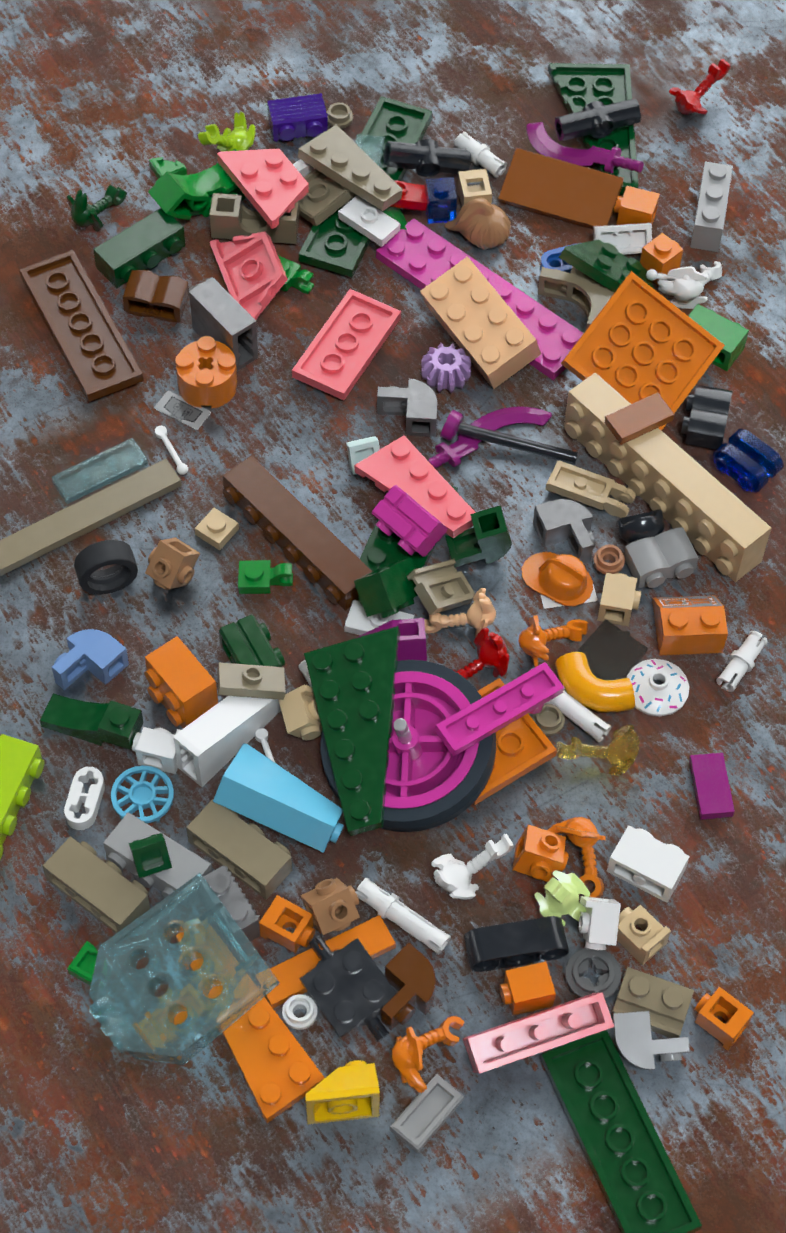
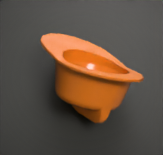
(558, 577)

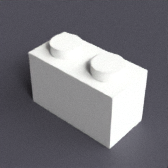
(648, 863)

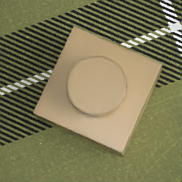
(216, 528)

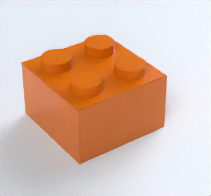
(179, 683)

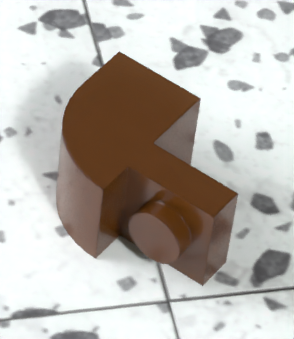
(415, 982)

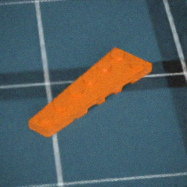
(268, 1056)

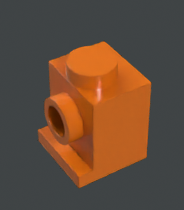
(283, 915)
(730, 1009)

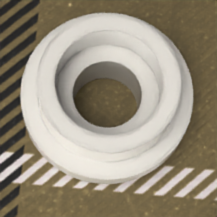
(299, 1002)

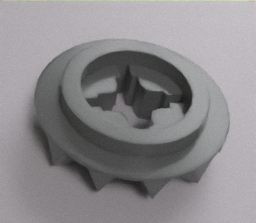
(602, 963)

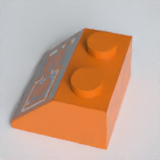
(690, 625)

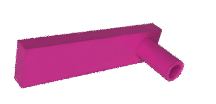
(499, 709)

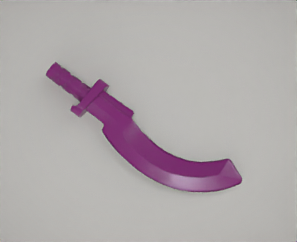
(584, 157)
(490, 421)

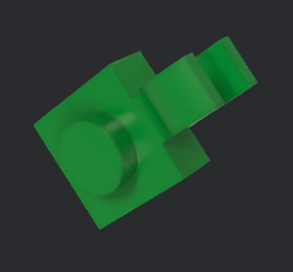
(296, 277)
(258, 576)

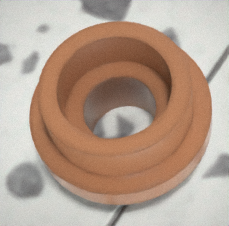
(612, 553)

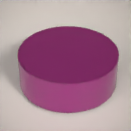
(451, 425)

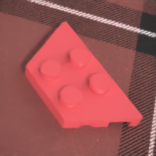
(266, 180)
(250, 270)

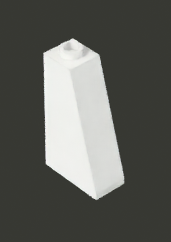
(220, 733)

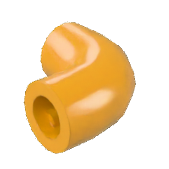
(591, 691)

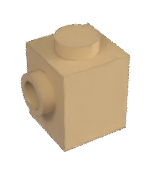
(618, 599)

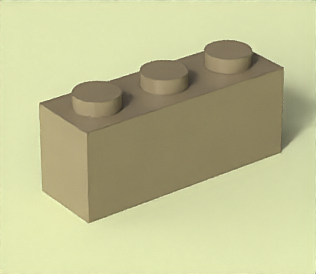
(241, 848)
(96, 885)

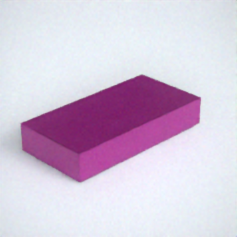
(711, 786)

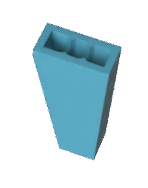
(278, 800)

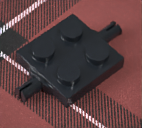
(348, 988)

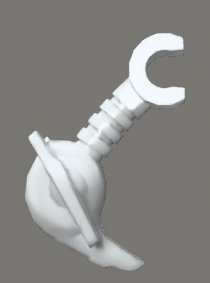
(689, 284)
(456, 876)

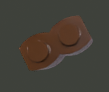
(156, 296)

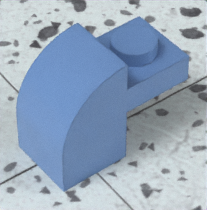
(93, 652)

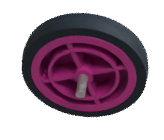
(423, 777)

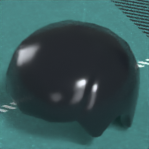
(641, 526)

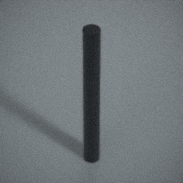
(517, 443)

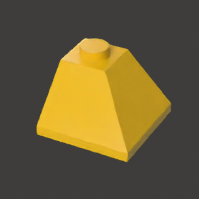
(345, 1095)

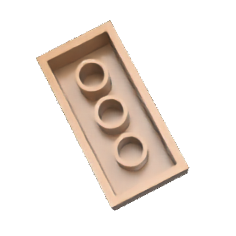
(480, 322)

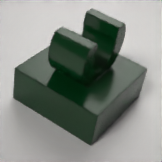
(150, 855)

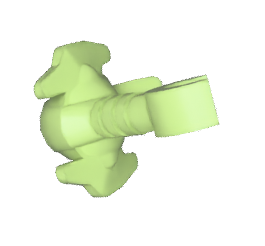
(562, 896)

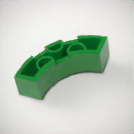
(192, 194)

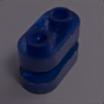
(748, 460)

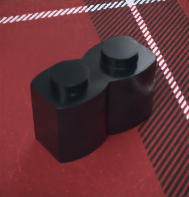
(708, 417)

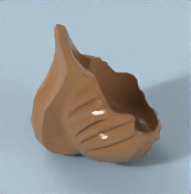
(481, 224)

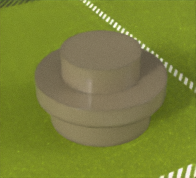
(339, 115)
(550, 720)

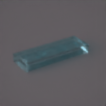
(99, 470)

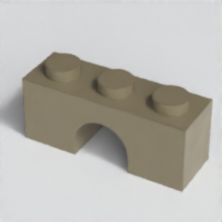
(233, 219)

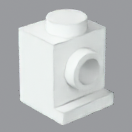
(156, 749)
(599, 922)

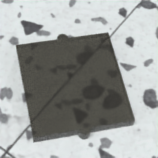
(612, 652)

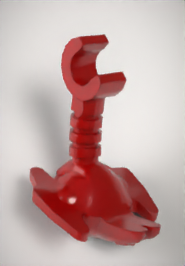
(689, 101)
(491, 654)

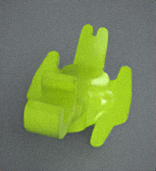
(237, 139)

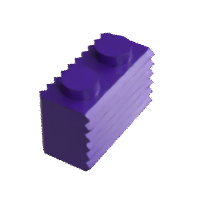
(297, 117)

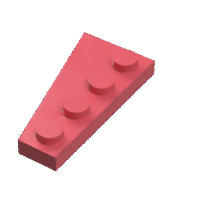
(408, 469)

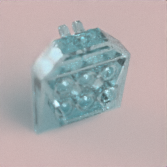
(126, 995)

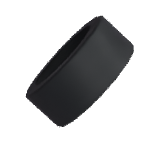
(100, 555)

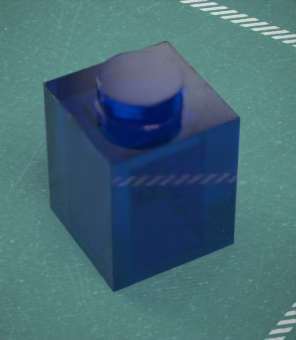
(441, 200)

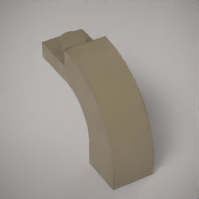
(574, 288)

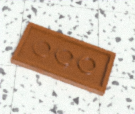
(560, 189)

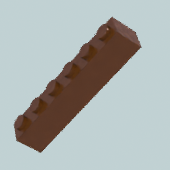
(295, 531)

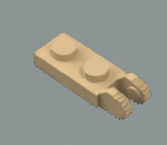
(590, 489)

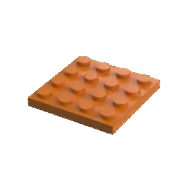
(644, 346)

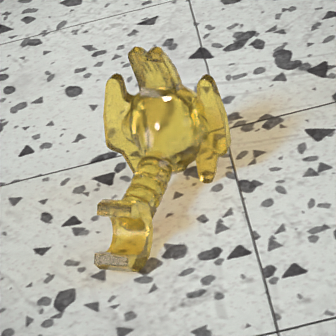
(620, 752)

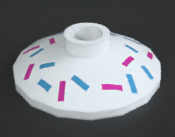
(656, 698)

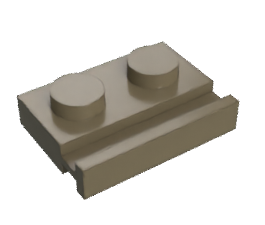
(441, 587)
(663, 999)

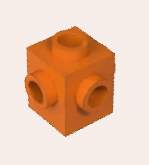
(540, 853)

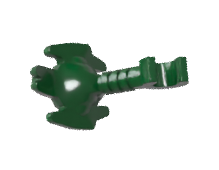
(86, 214)

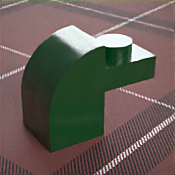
(486, 540)

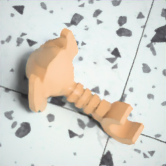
(478, 616)

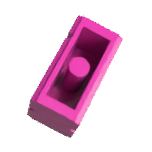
(409, 521)

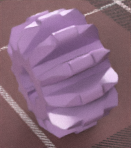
(446, 367)

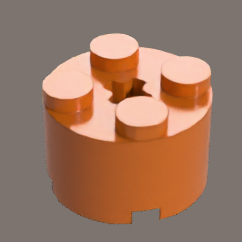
(206, 373)

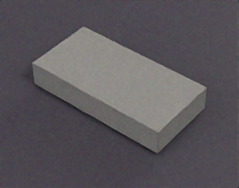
(427, 1113)

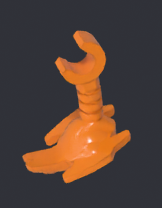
(534, 639)
(583, 835)
(409, 1050)

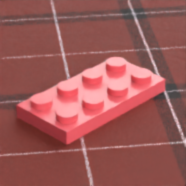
(346, 344)

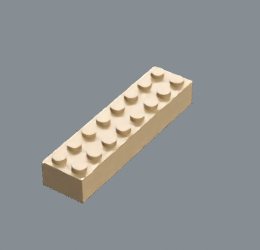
(669, 481)

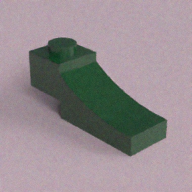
(93, 721)

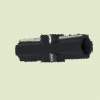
(597, 119)
(426, 157)

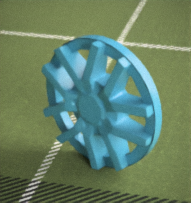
(142, 793)

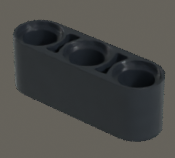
(516, 944)

